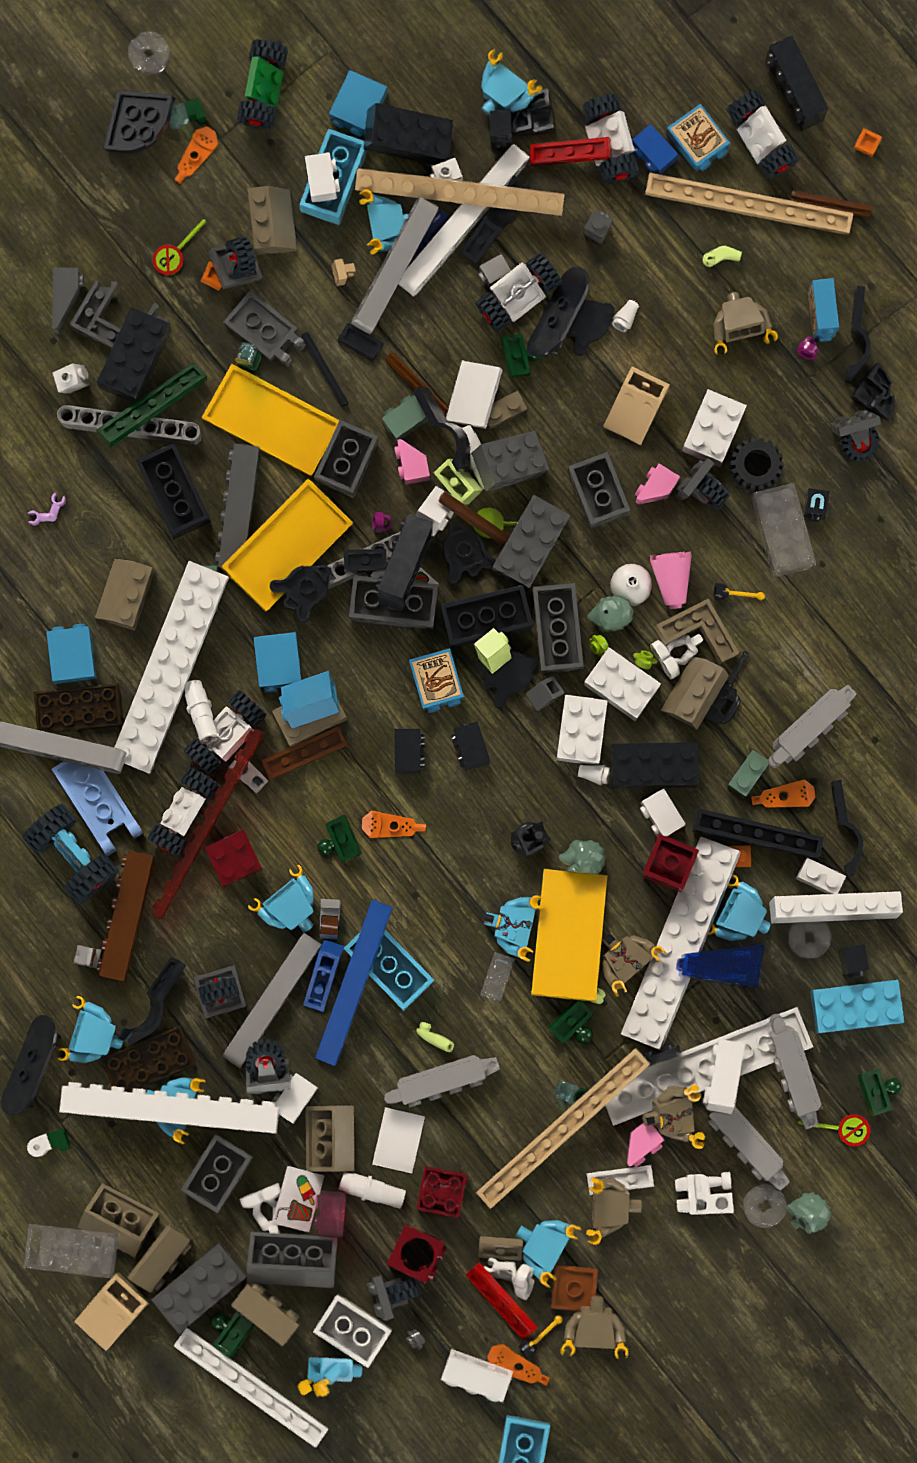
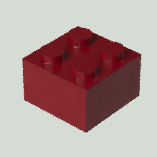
(233, 858)

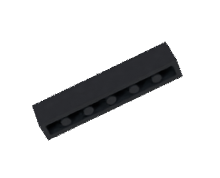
(757, 834)

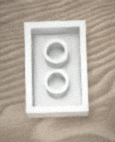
(714, 428)
(622, 684)
(581, 730)
(724, 1076)
(353, 1330)

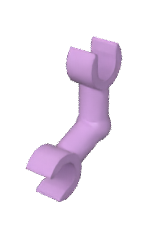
(52, 515)

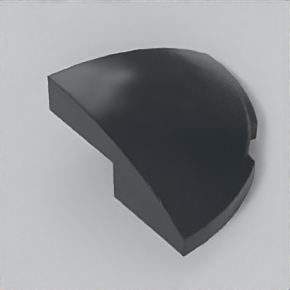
(536, 117)
(874, 392)

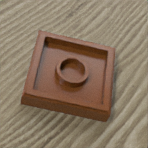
(573, 1287)

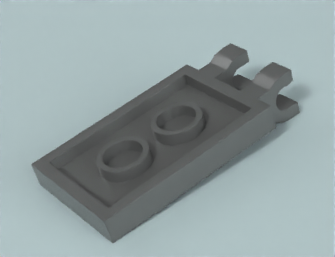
(264, 328)

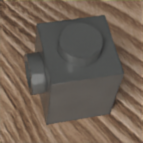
(598, 226)
(545, 693)

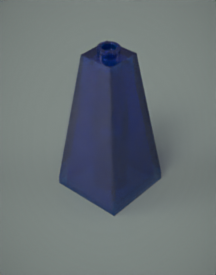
(725, 966)

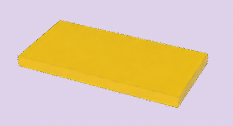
(271, 420)
(287, 540)
(569, 935)

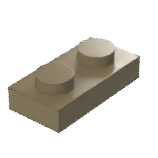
(506, 409)
(500, 1248)

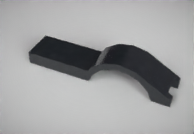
(490, 228)
(856, 329)
(438, 420)
(842, 821)
(156, 994)

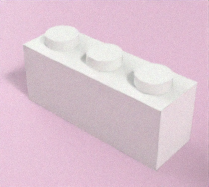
(476, 1376)

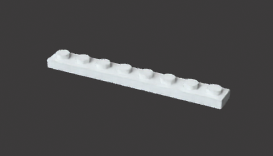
(251, 1387)

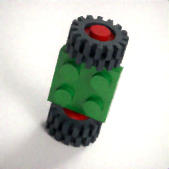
(263, 84)

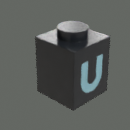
(816, 504)

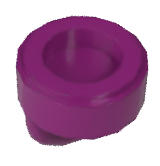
(808, 350)
(378, 522)

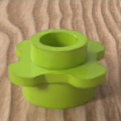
(598, 645)
(644, 659)

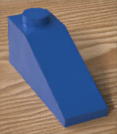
(323, 975)

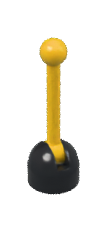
(722, 591)
(529, 1347)

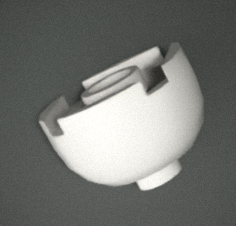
(633, 593)

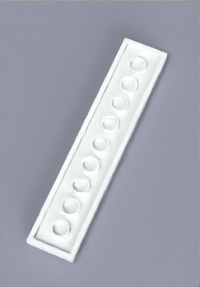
(170, 665)
(682, 934)
(694, 1064)

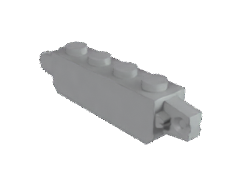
(810, 725)
(795, 1071)
(441, 1079)
(750, 1145)

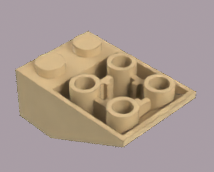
(636, 405)
(112, 1311)

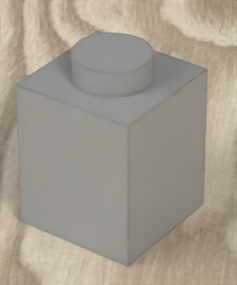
(493, 270)

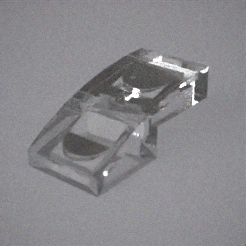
(497, 977)

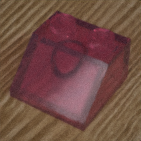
(331, 1213)

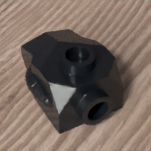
(529, 838)

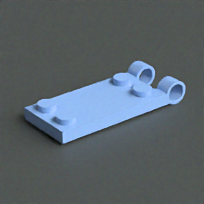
(96, 802)

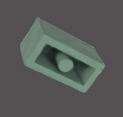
(404, 418)
(748, 774)

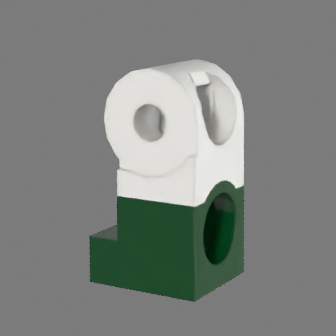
(40, 1145)

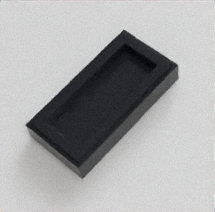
(360, 342)

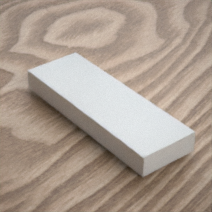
(632, 1177)

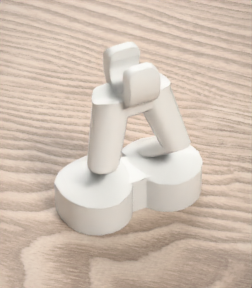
(670, 664)
(254, 1201)
(520, 1278)

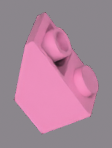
(413, 462)
(659, 485)
(641, 1142)

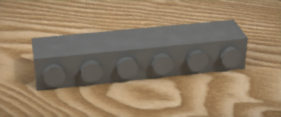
(238, 500)

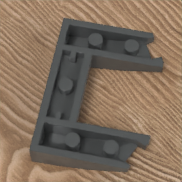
(88, 317)

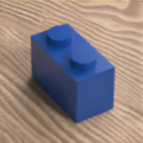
(654, 150)

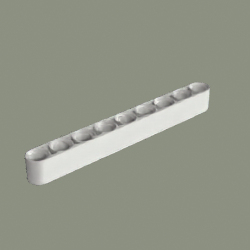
(459, 224)

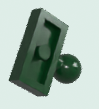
(516, 355)
(342, 840)
(571, 1021)
(876, 1092)
(233, 1333)

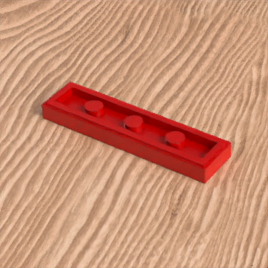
(570, 151)
(501, 1301)

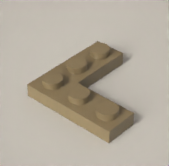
(706, 619)

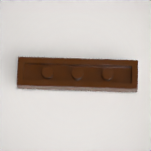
(304, 753)

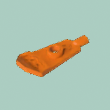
(199, 147)
(793, 793)
(383, 825)
(511, 1358)

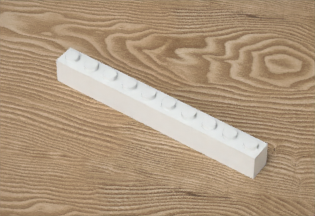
(169, 1109)

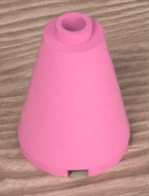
(672, 576)

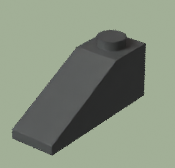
(66, 290)

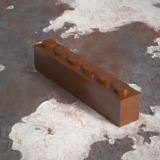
(126, 917)

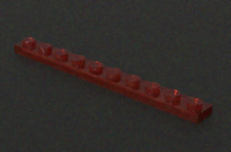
(202, 831)

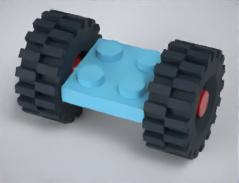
(53, 829)

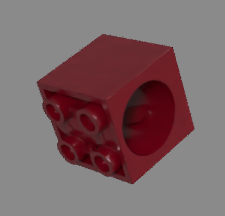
(670, 863)
(441, 1191)
(398, 1260)

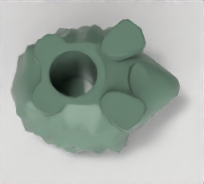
(611, 614)
(584, 857)
(810, 1212)

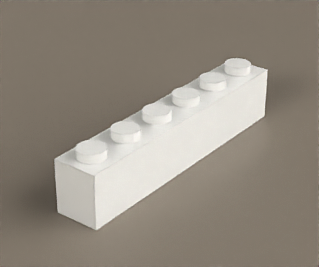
(835, 907)

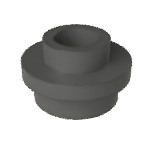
(414, 1339)

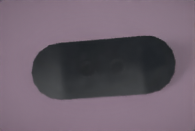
(559, 313)
(30, 1066)

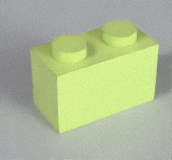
(459, 484)
(493, 650)

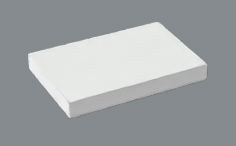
(474, 394)

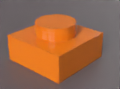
(867, 142)
(210, 277)
(745, 856)

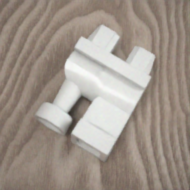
(699, 1195)

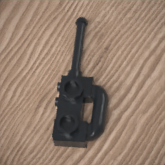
(726, 693)
(667, 1052)

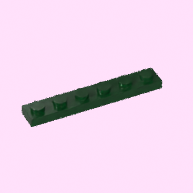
(151, 404)

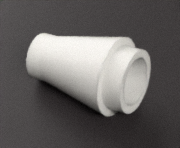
(624, 318)
(596, 773)

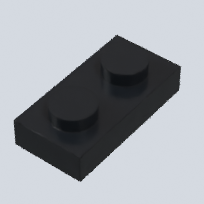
(364, 560)

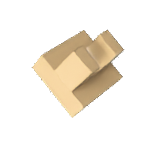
(342, 271)

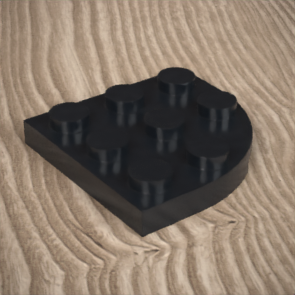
(138, 121)

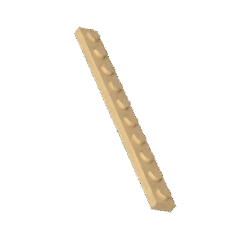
(459, 191)
(749, 204)
(563, 1128)

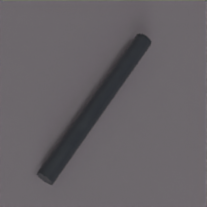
(325, 369)

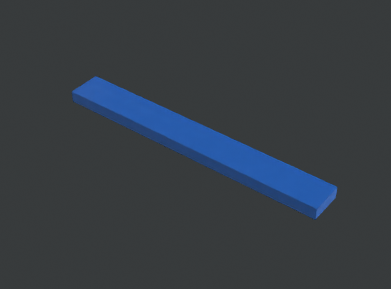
(354, 982)

